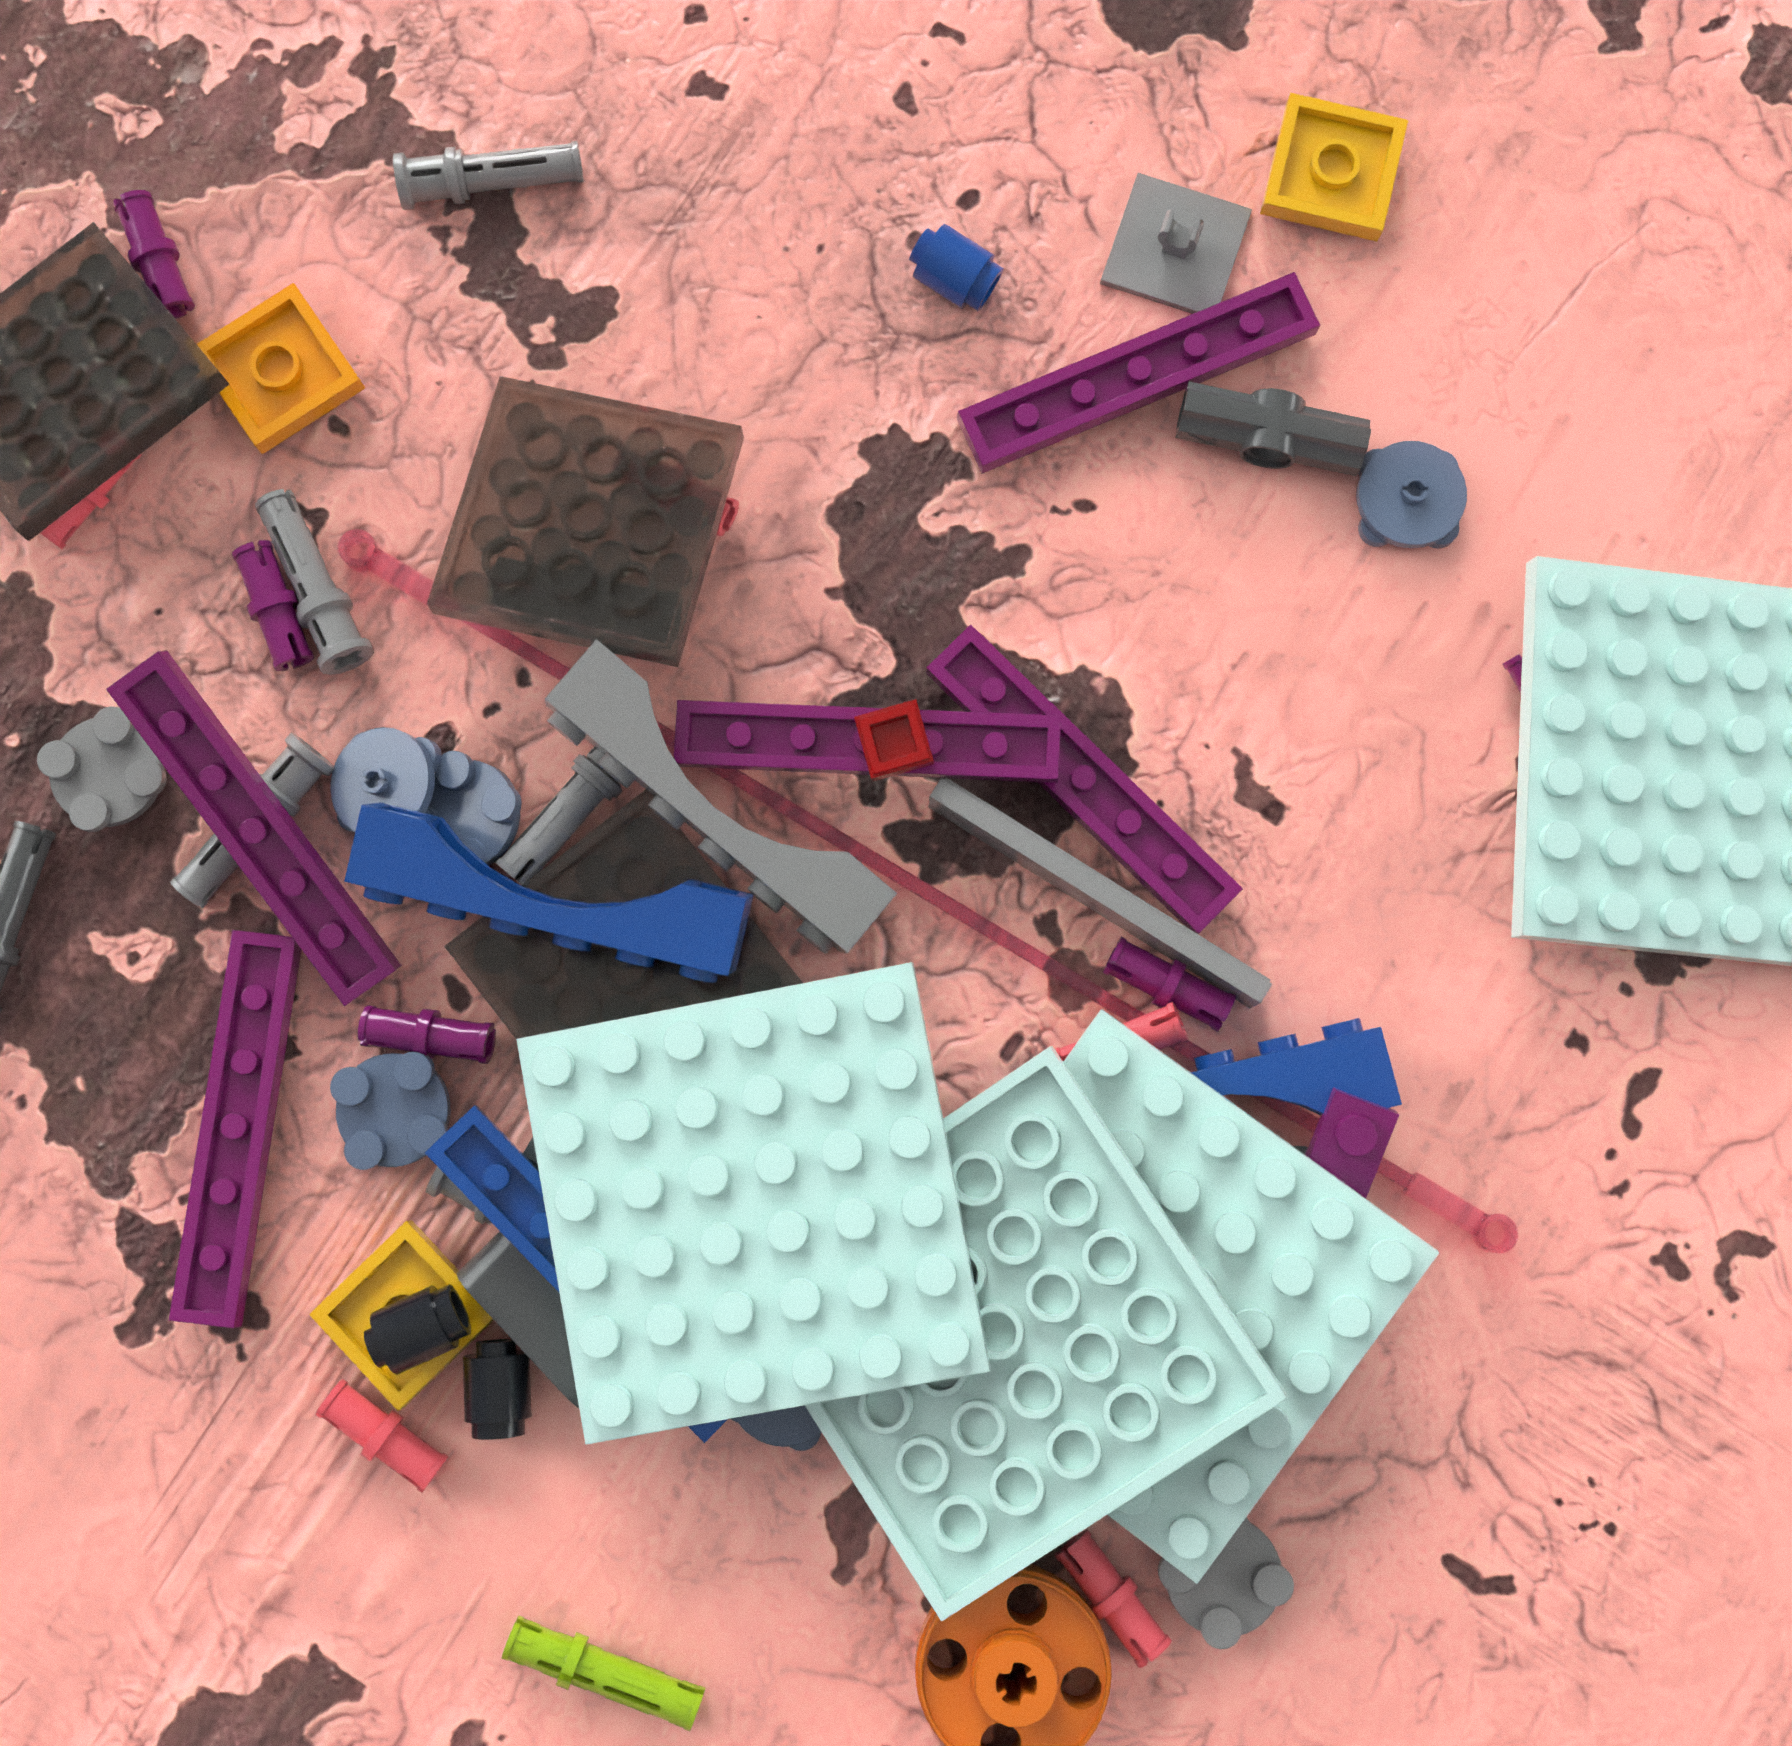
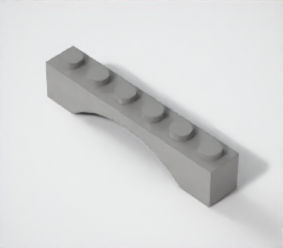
(615, 713)

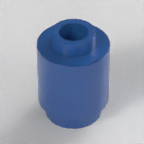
(955, 267)

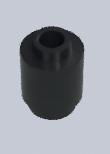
(417, 1328)
(497, 1390)

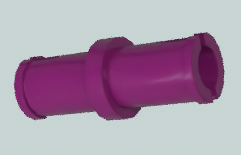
(152, 251)
(272, 605)
(1169, 983)
(427, 1034)

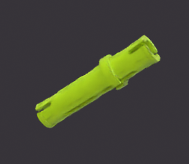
(602, 1672)

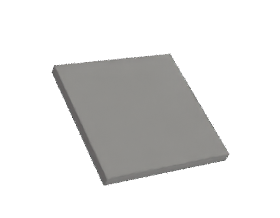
(1175, 245)

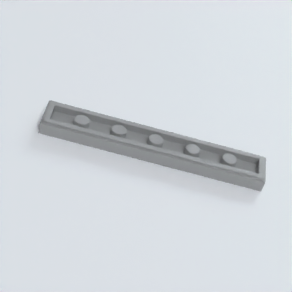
(1098, 893)

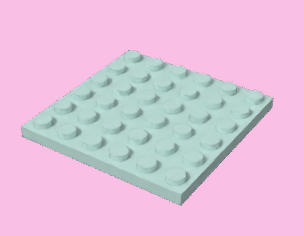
(1654, 763)
(752, 1204)
(1284, 1244)
(1098, 1346)

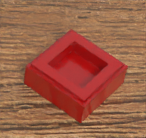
(894, 740)

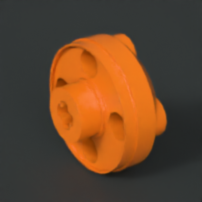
(1048, 1642)

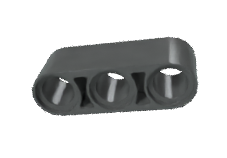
(523, 1307)

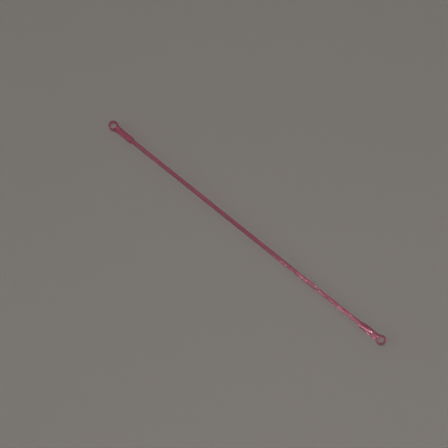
(1415, 1185)

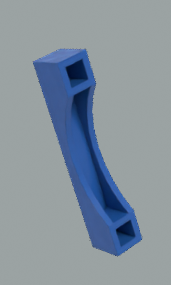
(422, 858)
(1306, 1073)

